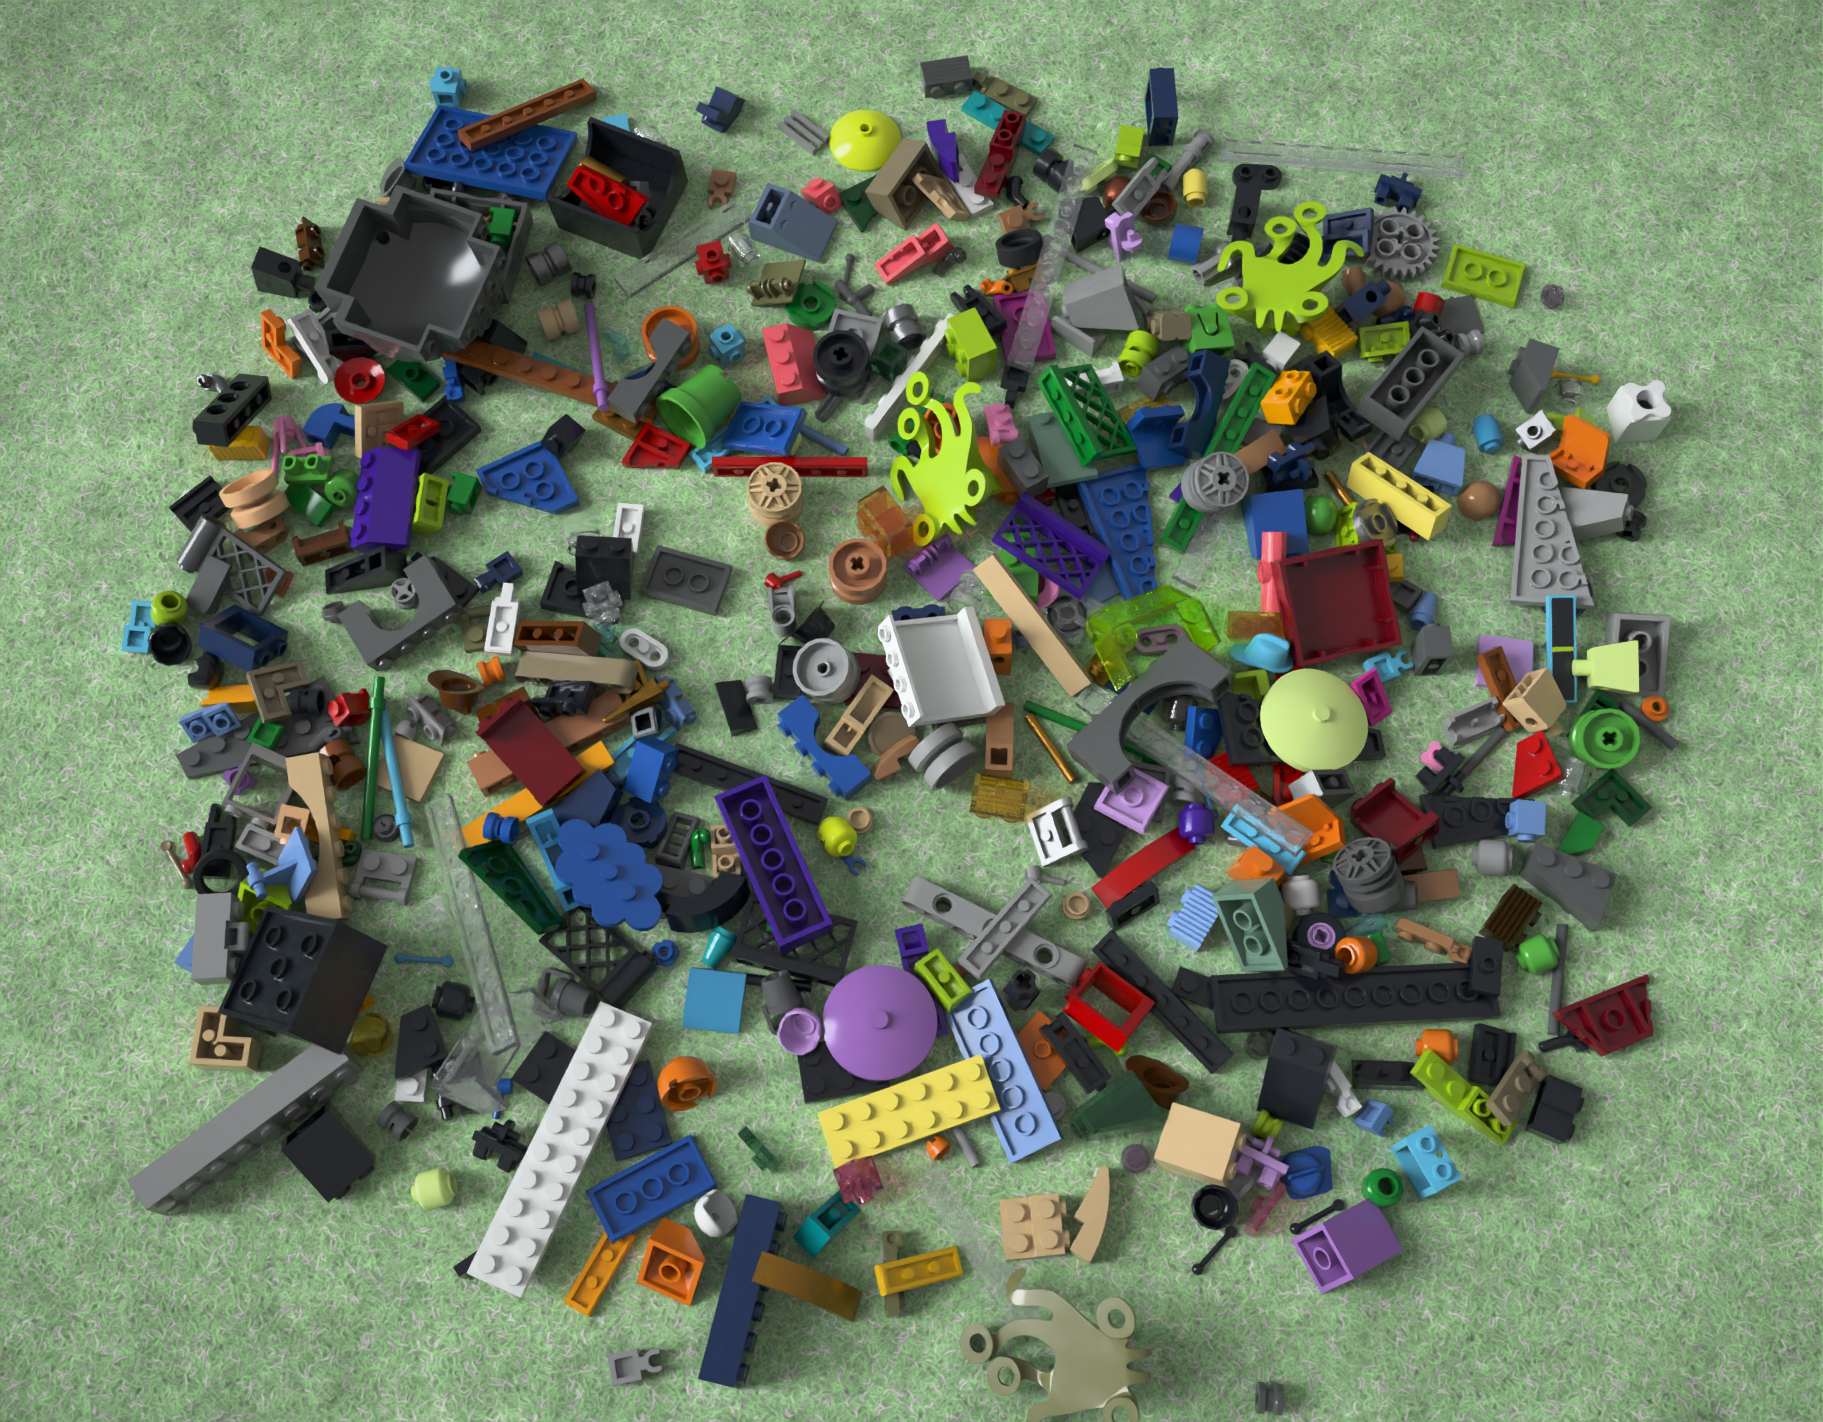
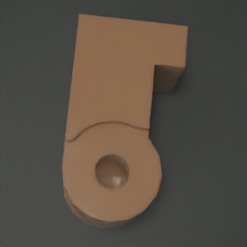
(265, 536)

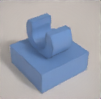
(1373, 1117)

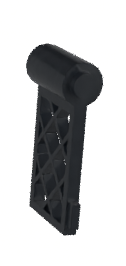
(620, 982)

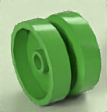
(1620, 733)

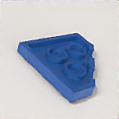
(530, 479)

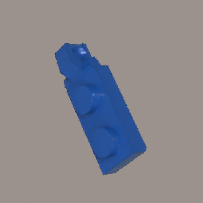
(455, 385)

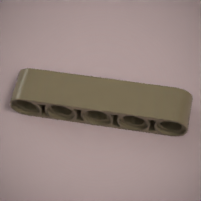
(607, 673)

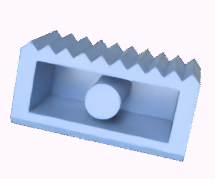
(1195, 918)

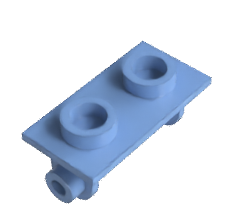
(675, 711)

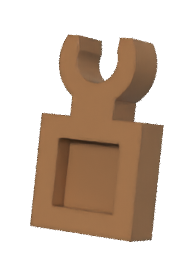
(720, 185)
(1017, 219)

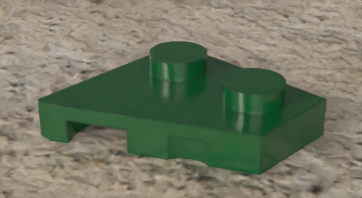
(858, 204)

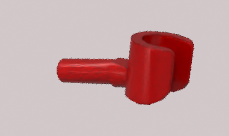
(775, 582)

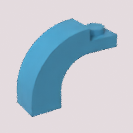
(545, 833)

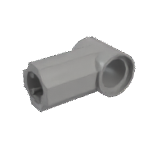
(1207, 270)

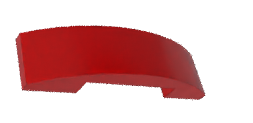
(1142, 867)

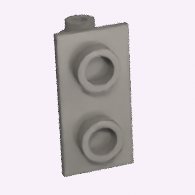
(435, 727)

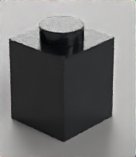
(562, 436)

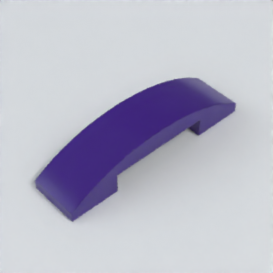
(912, 948)

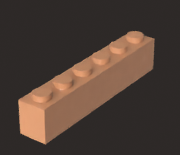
(572, 732)

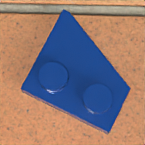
(1203, 730)

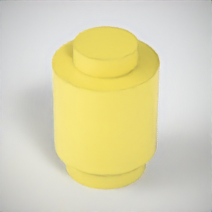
(1195, 188)

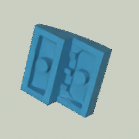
(714, 1000)

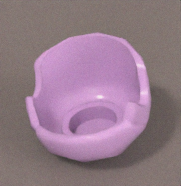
(799, 1031)

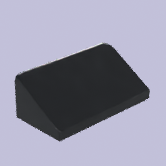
(735, 707)

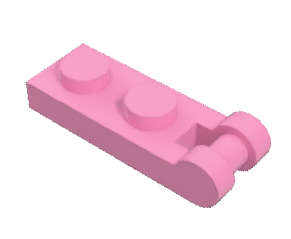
(999, 424)

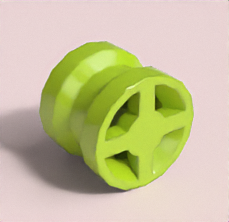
(1265, 1125)

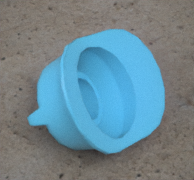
(1264, 651)

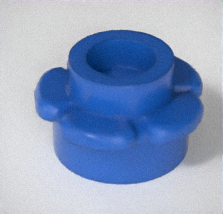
(665, 945)

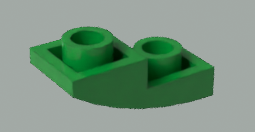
(309, 503)

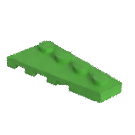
(1025, 575)

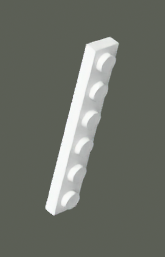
(891, 402)

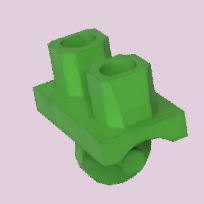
(307, 470)

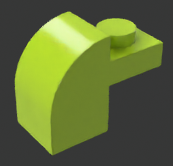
(1129, 146)

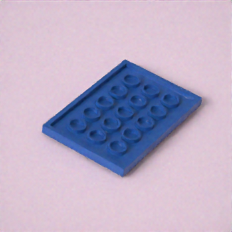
(517, 164)

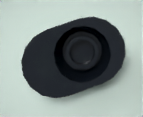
(816, 626)

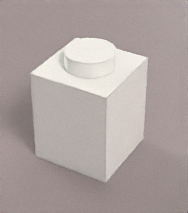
(1280, 352)

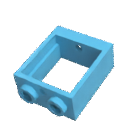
(1421, 1165)

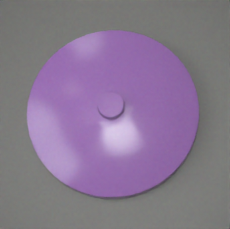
(879, 1023)

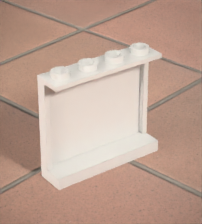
(941, 668)

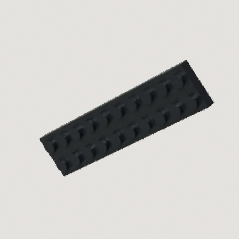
(1361, 999)

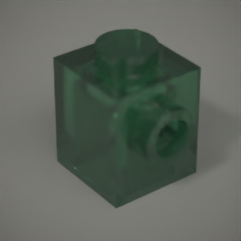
(889, 359)

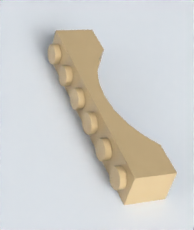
(311, 780)

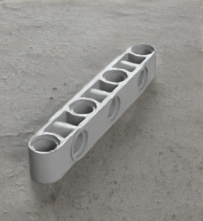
(972, 920)

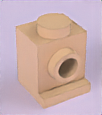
(287, 814)

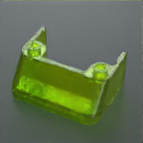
(1114, 630)

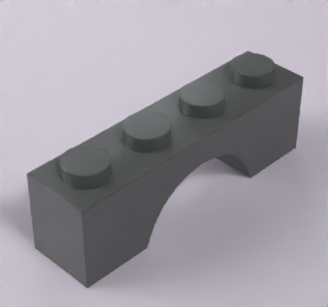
(633, 397)

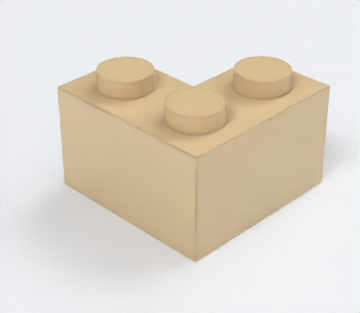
(218, 1048)

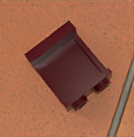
(1393, 819)

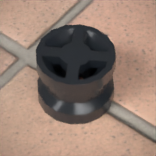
(583, 285)
(1632, 529)

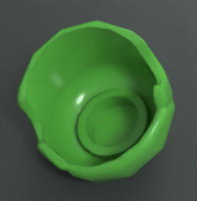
(1320, 514)

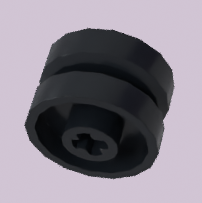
(842, 363)

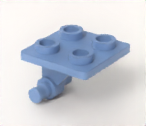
(294, 869)

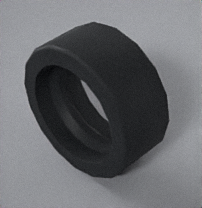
(1019, 248)
(214, 855)

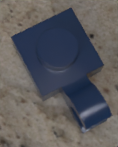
(500, 570)

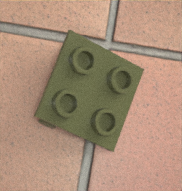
(777, 283)

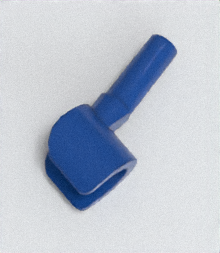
(850, 861)
(505, 1087)

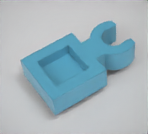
(1388, 667)

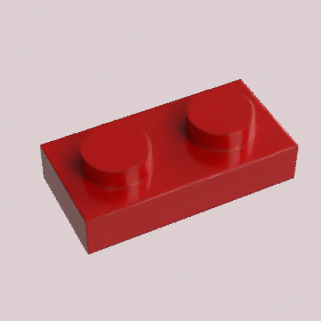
(412, 432)

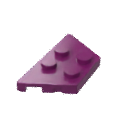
(1507, 520)

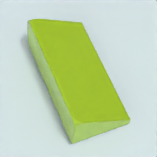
(942, 980)

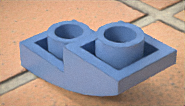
(210, 720)

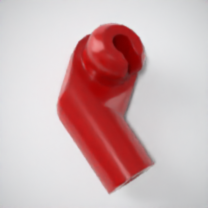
(194, 851)

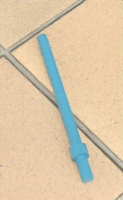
(403, 818)

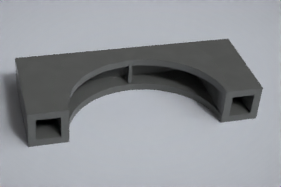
(1179, 671)

